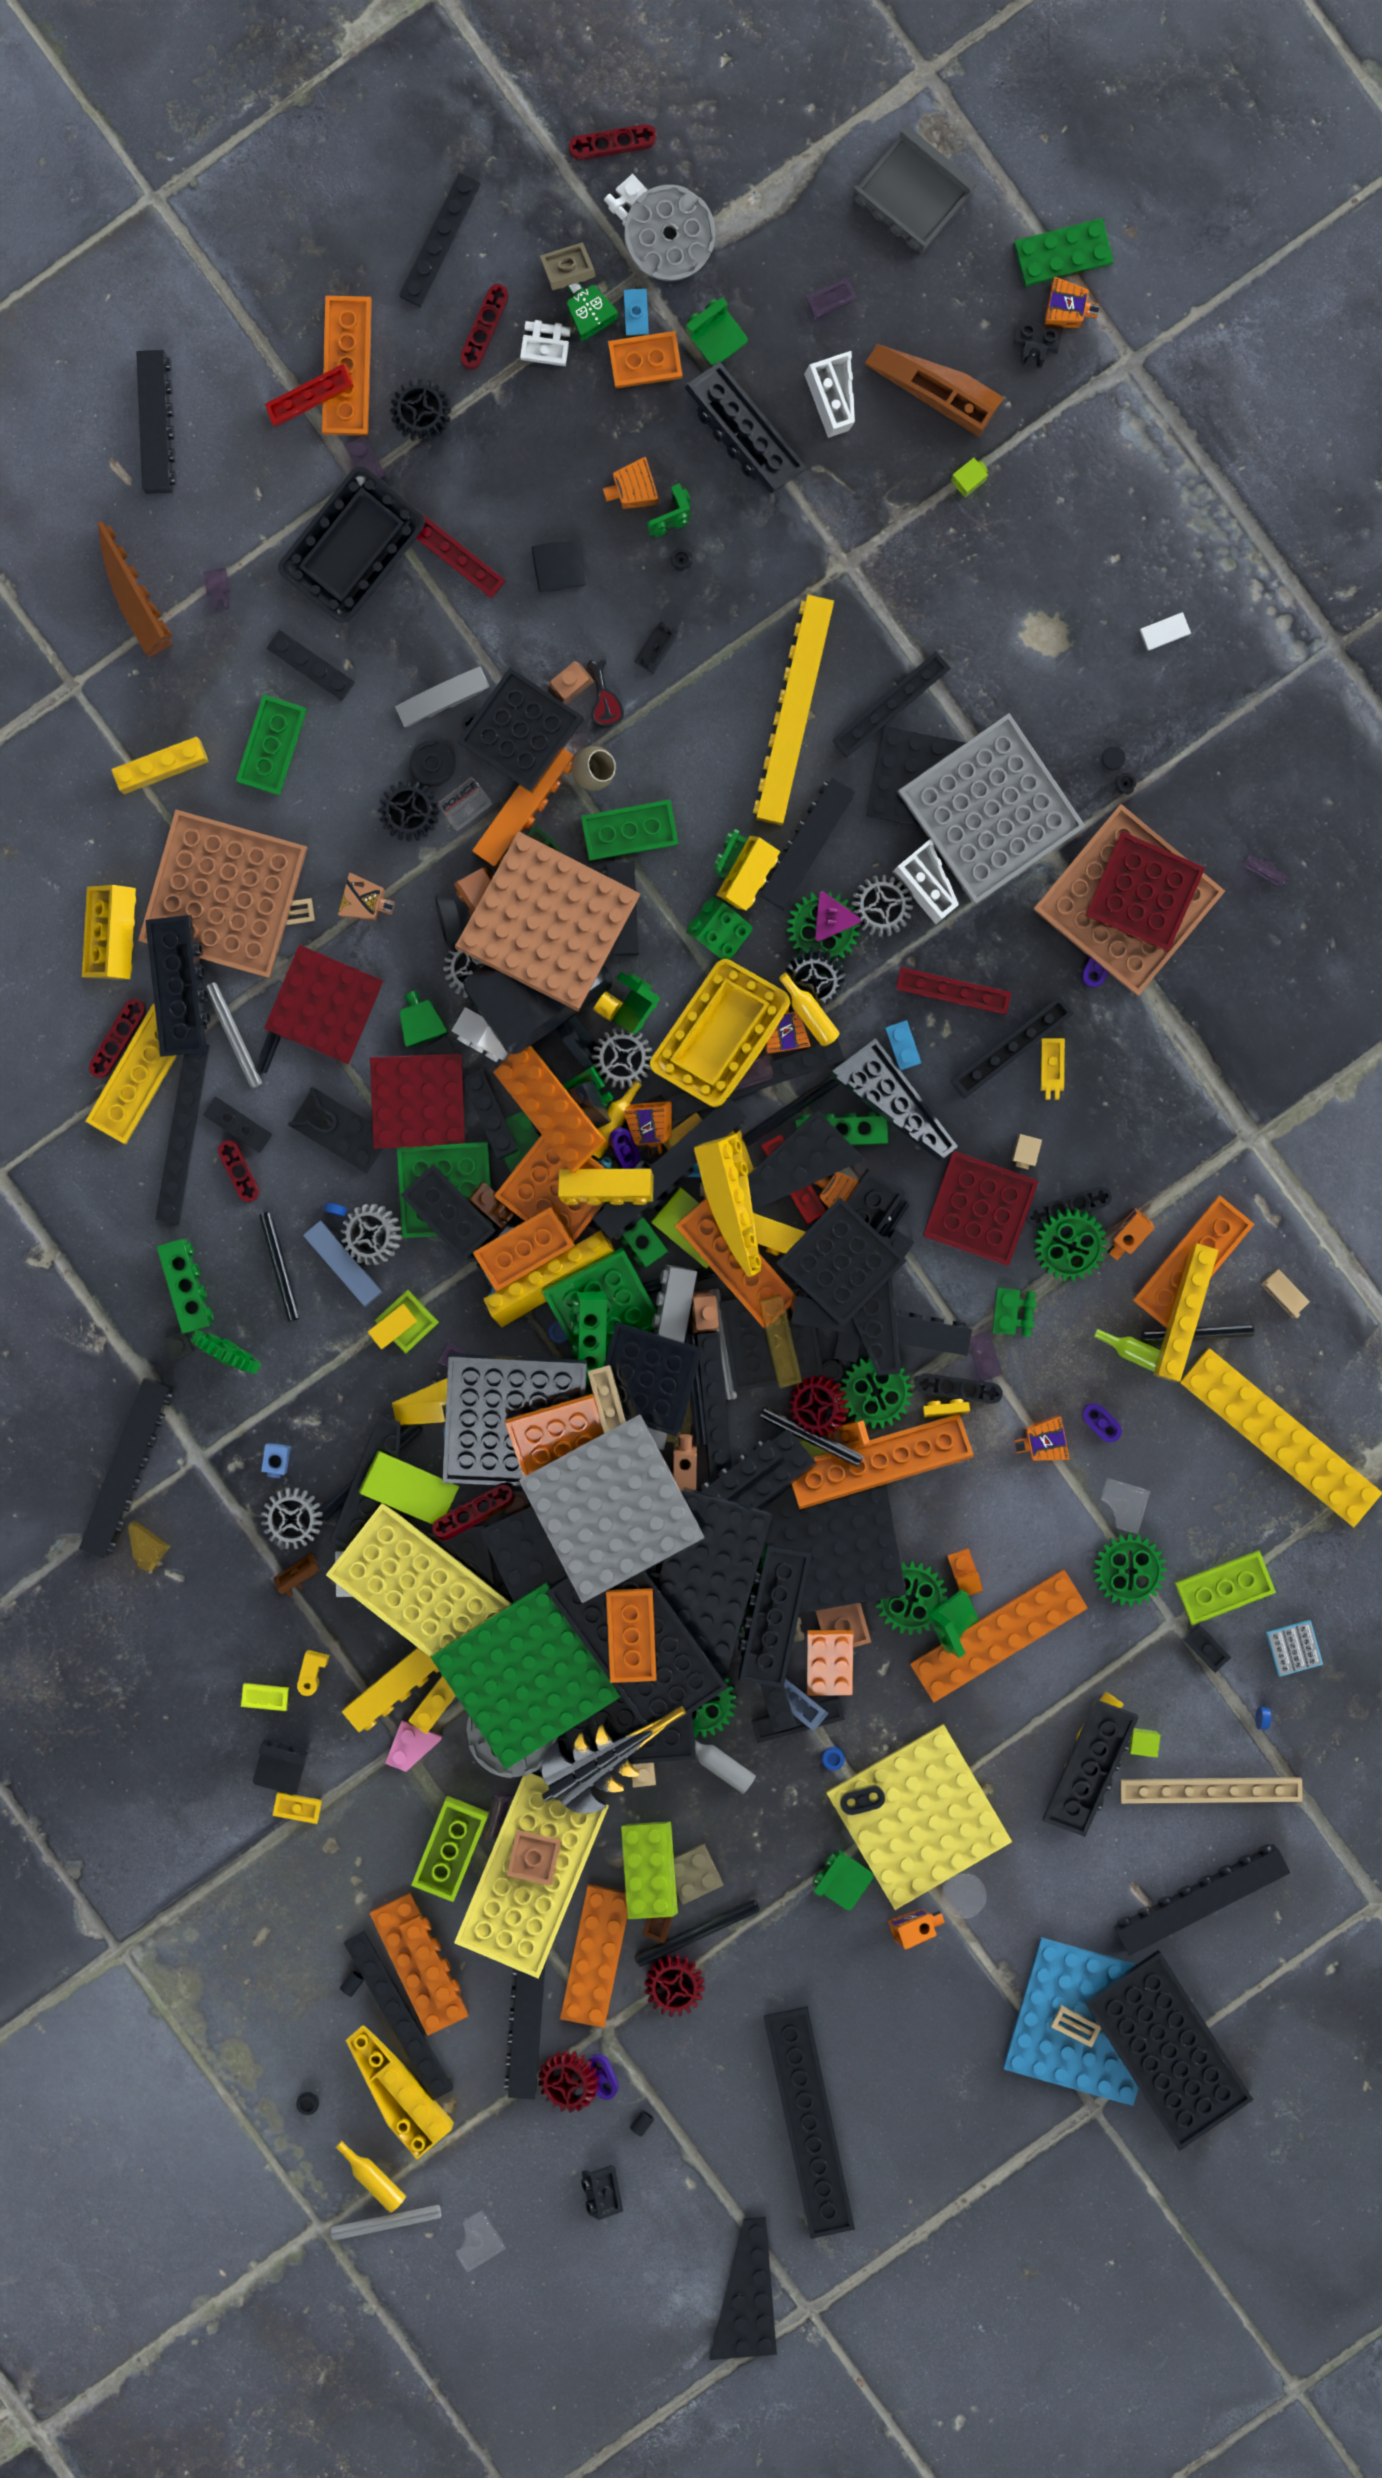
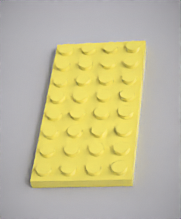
(413, 1583)
(518, 1917)

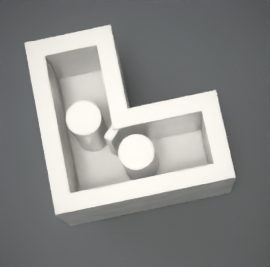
(475, 1030)

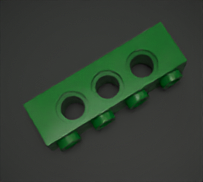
(878, 1127)
(654, 1249)
(168, 1254)
(586, 1304)

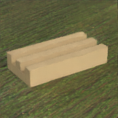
(310, 910)
(1058, 2017)

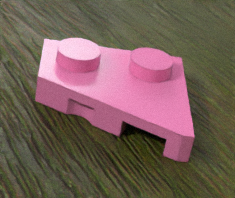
(410, 1746)

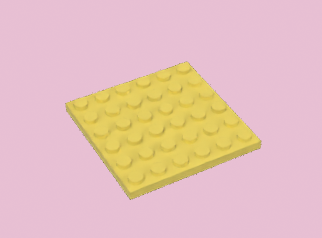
(930, 1819)

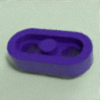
(1092, 966)
(624, 1146)
(1101, 1422)
(605, 2075)

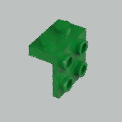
(715, 332)
(675, 518)
(733, 844)
(719, 928)
(637, 1004)
(952, 1620)
(842, 1880)

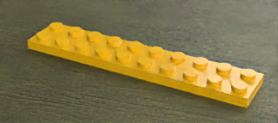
(1280, 1437)

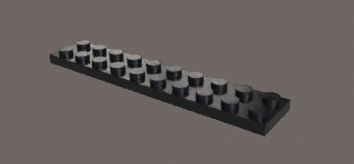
(809, 2122)

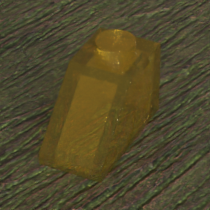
(146, 1547)

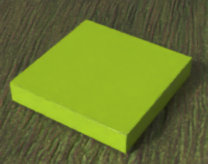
(415, 1333)

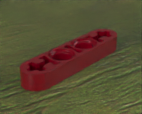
(611, 137)
(483, 326)
(120, 1040)
(474, 1515)

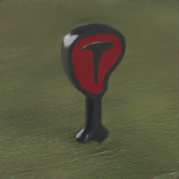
(608, 708)

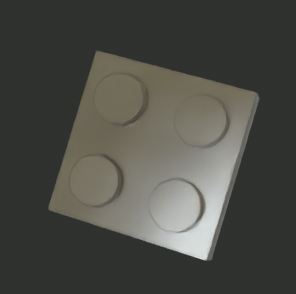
(567, 266)
(695, 1874)

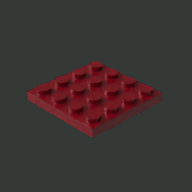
(1144, 891)
(323, 1004)
(417, 1100)
(980, 1208)

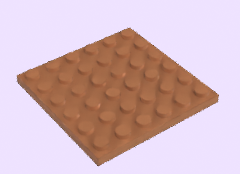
(232, 886)
(547, 921)
(1123, 956)

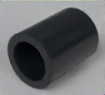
(351, 1983)
(642, 2123)

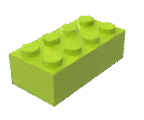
(450, 1848)
(649, 1870)

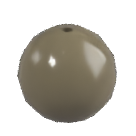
(601, 764)

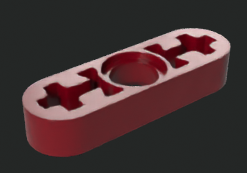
(237, 1153)

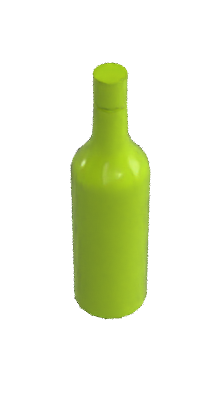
(1131, 1349)

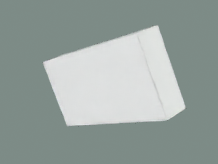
(1165, 631)

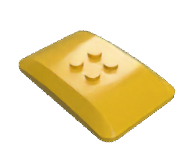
(720, 1033)

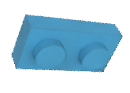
(903, 1045)

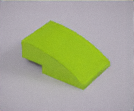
(671, 1213)

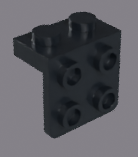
(280, 1766)

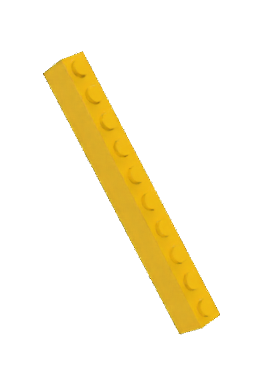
(794, 710)

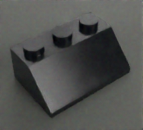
(591, 1104)

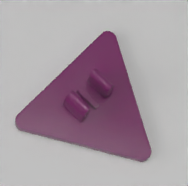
(832, 917)

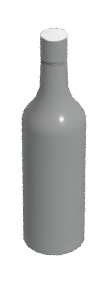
(724, 1767)

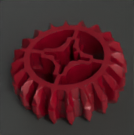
(817, 1396)
(666, 1982)
(574, 2074)

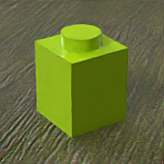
(970, 477)
(1144, 1742)

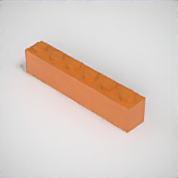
(520, 812)

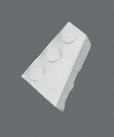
(832, 392)
(927, 882)

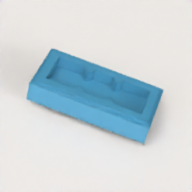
(636, 312)

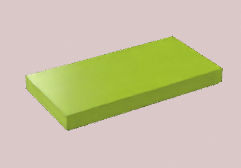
(408, 1488)
(1225, 1587)

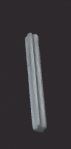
(233, 1035)
(728, 1383)
(385, 2222)

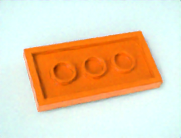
(524, 1248)
(631, 1635)

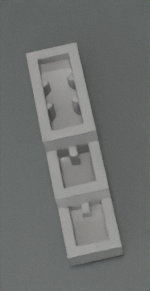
(442, 696)

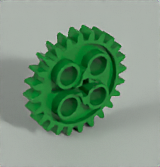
(799, 924)
(1061, 1262)
(225, 1352)
(858, 1400)
(1150, 1569)
(929, 1602)
(707, 1722)

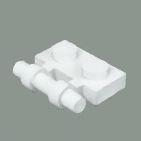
(629, 192)
(544, 349)

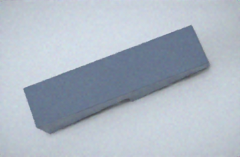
(342, 1264)
(804, 1707)

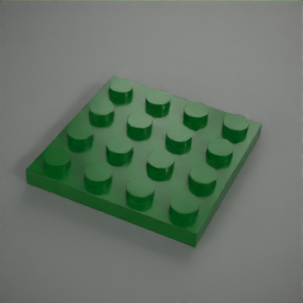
(462, 1164)
(623, 1289)

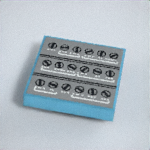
(1294, 1648)

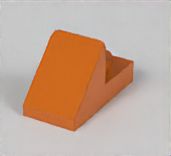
(850, 1434)
(965, 1572)

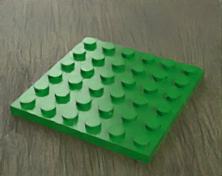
(524, 1676)

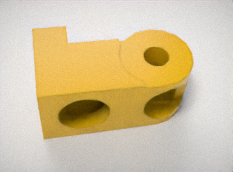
(607, 1006)
(308, 1677)

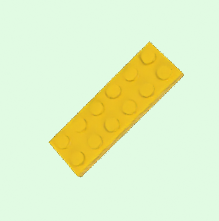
(132, 1083)

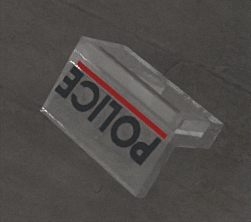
(464, 804)

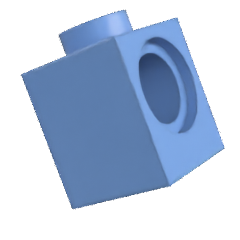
(283, 1452)

